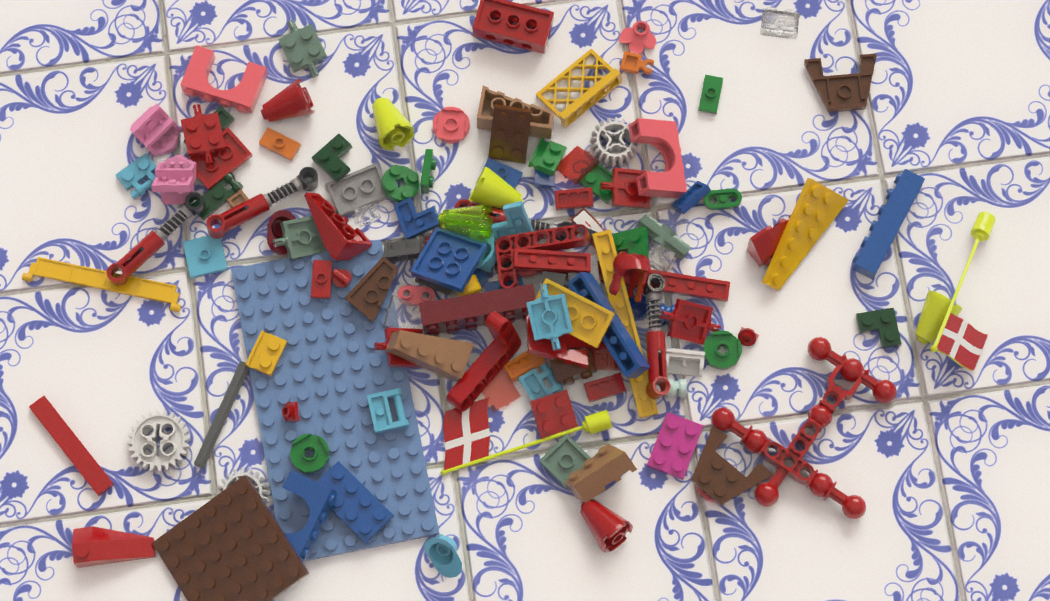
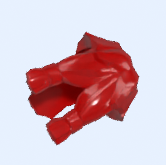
(641, 269)

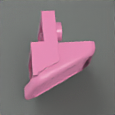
(157, 131)
(174, 179)

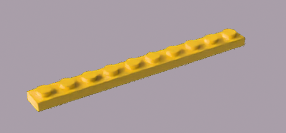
(606, 254)

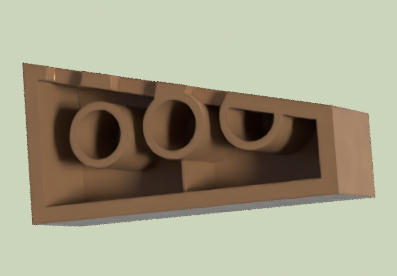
(541, 120)
(433, 353)

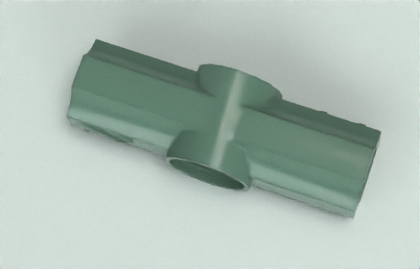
(664, 236)

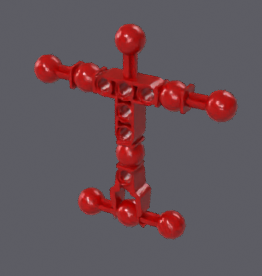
(818, 418)

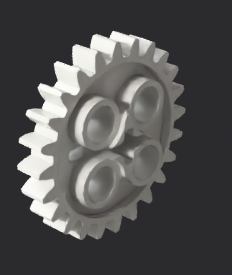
(141, 442)

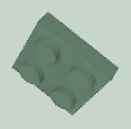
(564, 459)

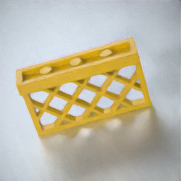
(589, 98)

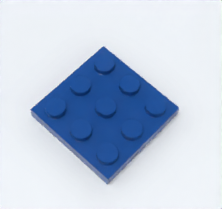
(449, 259)

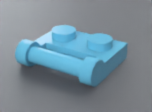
(381, 412)

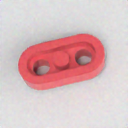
(416, 294)

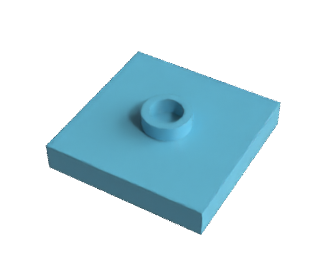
(204, 256)

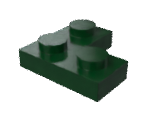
(329, 158)
(882, 321)

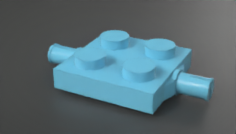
(549, 317)

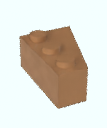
(599, 472)

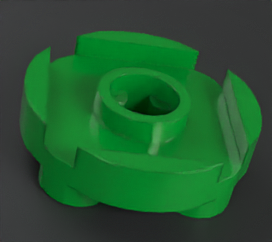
(403, 174)
(715, 358)
(308, 464)

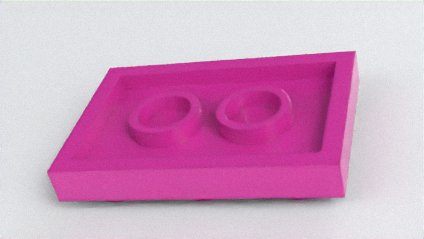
(675, 446)

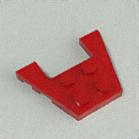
(544, 349)

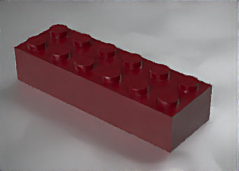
(473, 309)

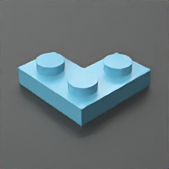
(516, 222)

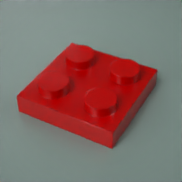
(553, 413)

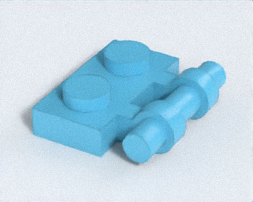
(135, 173)
(534, 385)

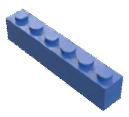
(890, 220)
(616, 337)

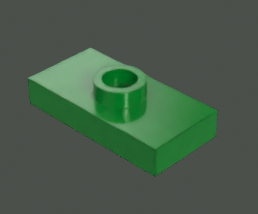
(710, 94)

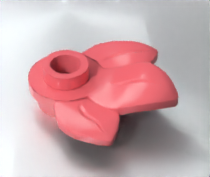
(636, 40)

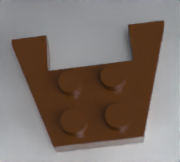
(843, 91)
(718, 477)

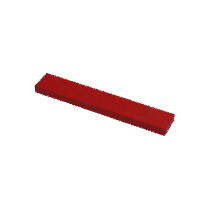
(71, 445)

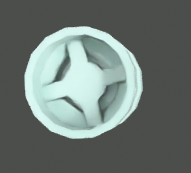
(678, 388)

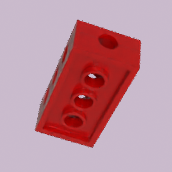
(513, 35)

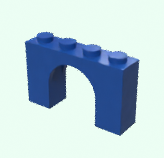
(319, 501)

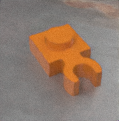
(633, 63)

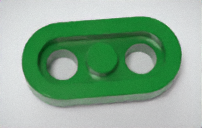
(722, 199)

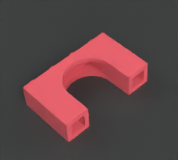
(242, 97)
(665, 138)

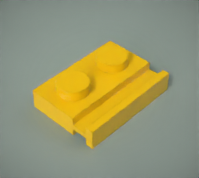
(266, 353)

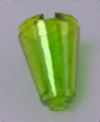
(468, 221)

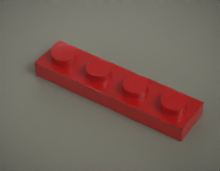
(551, 260)

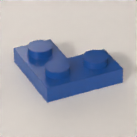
(415, 223)

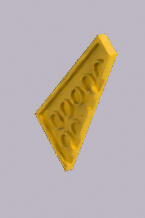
(809, 220)

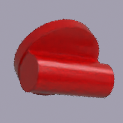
(341, 278)
(747, 336)
(290, 412)

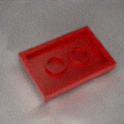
(224, 160)

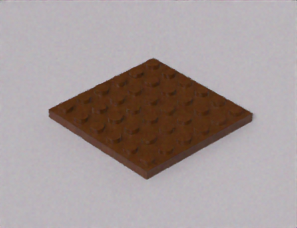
(231, 550)

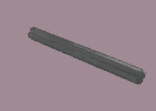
(221, 415)

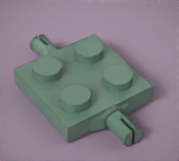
(302, 48)
(300, 238)

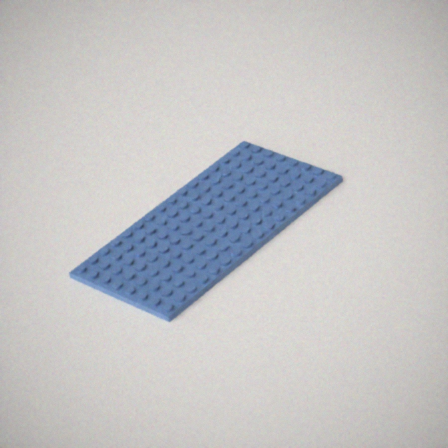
(329, 373)

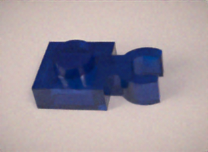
(639, 308)

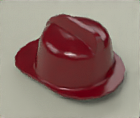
(275, 232)

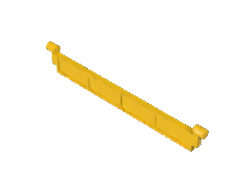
(98, 279)

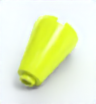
(391, 125)
(493, 190)
(933, 316)

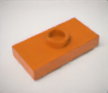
(279, 144)
(522, 365)

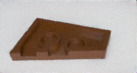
(372, 289)

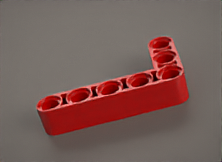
(534, 238)
(488, 364)

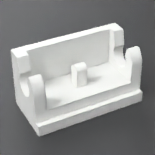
(685, 362)

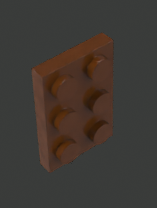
(510, 133)

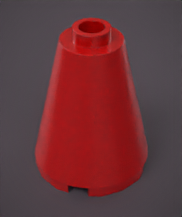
(288, 103)
(605, 525)

